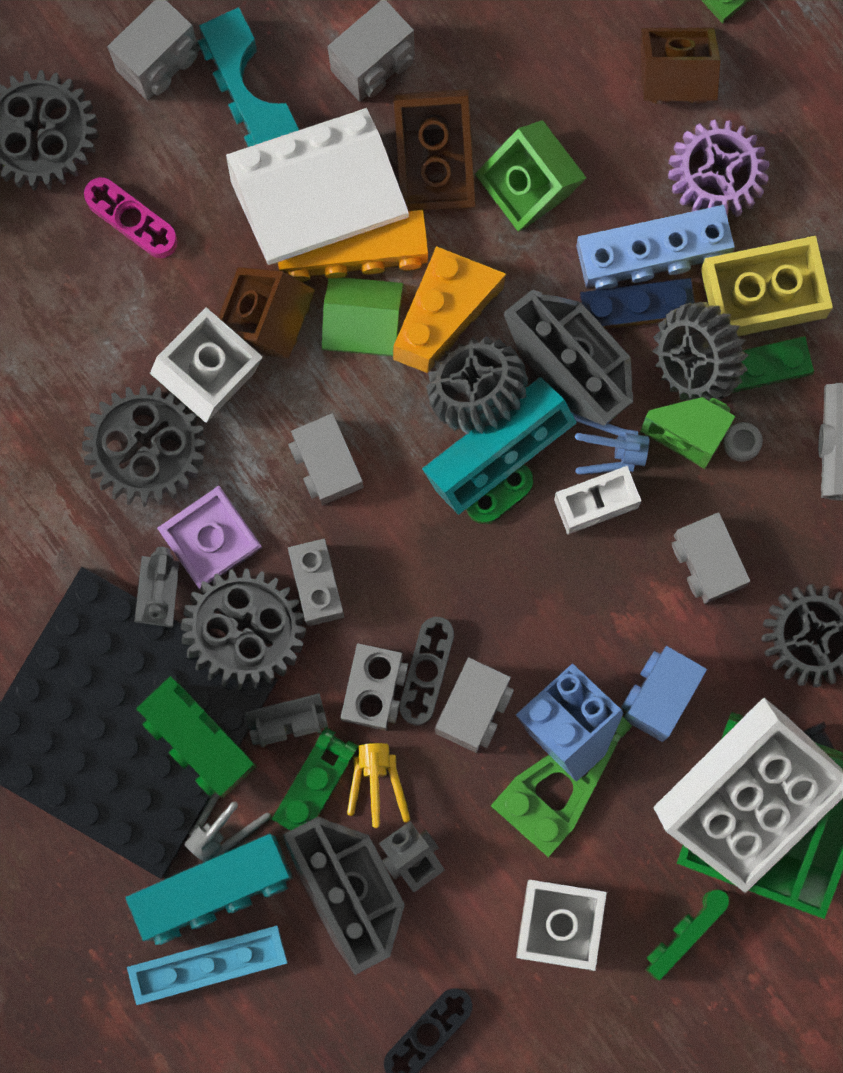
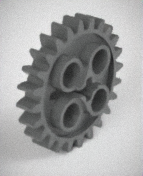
(71, 130)
(119, 424)
(224, 654)

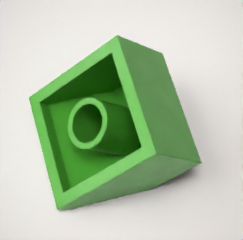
(530, 174)
(690, 427)

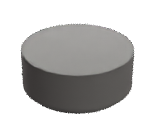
(743, 441)

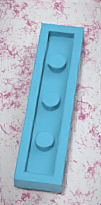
(207, 965)

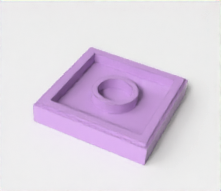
(209, 537)

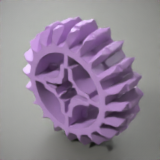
(709, 142)

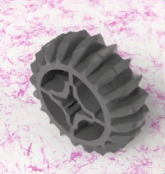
(700, 352)
(484, 378)
(806, 620)

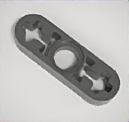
(425, 641)

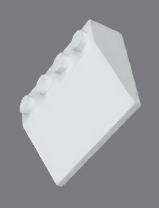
(316, 186)
(752, 796)

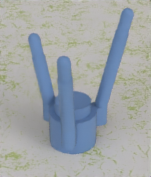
(628, 446)

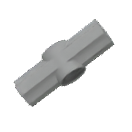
(831, 443)

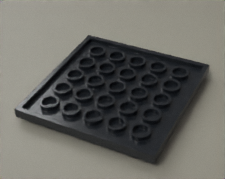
(80, 742)

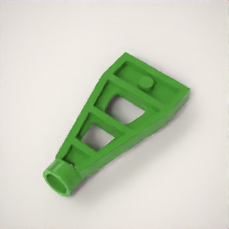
(533, 817)

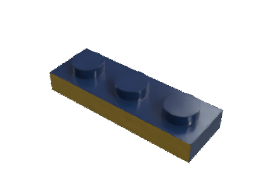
(637, 303)

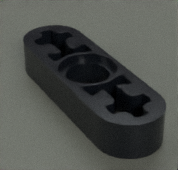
(456, 1020)

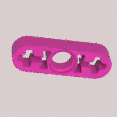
(103, 210)

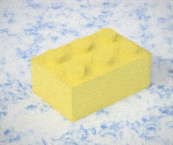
(769, 285)

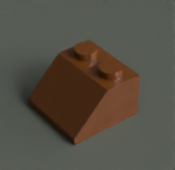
(679, 65)
(266, 309)

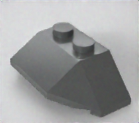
(572, 354)
(348, 889)

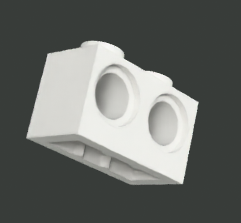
(597, 500)

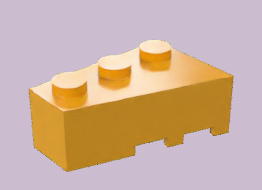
(444, 306)

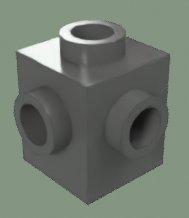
(411, 856)

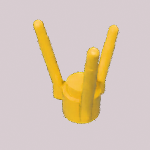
(374, 761)

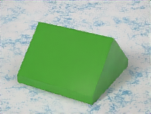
(361, 316)

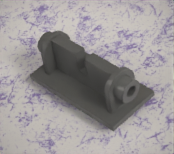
(157, 588)
(294, 716)

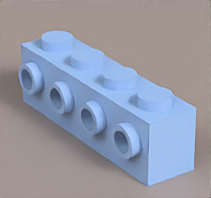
(653, 247)

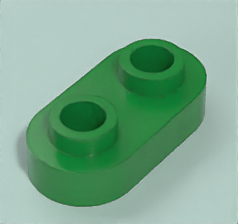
(502, 497)

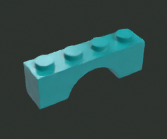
(231, 46)

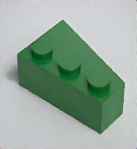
(195, 738)

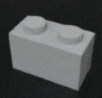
(326, 460)
(710, 558)

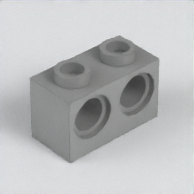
(316, 582)
(363, 685)

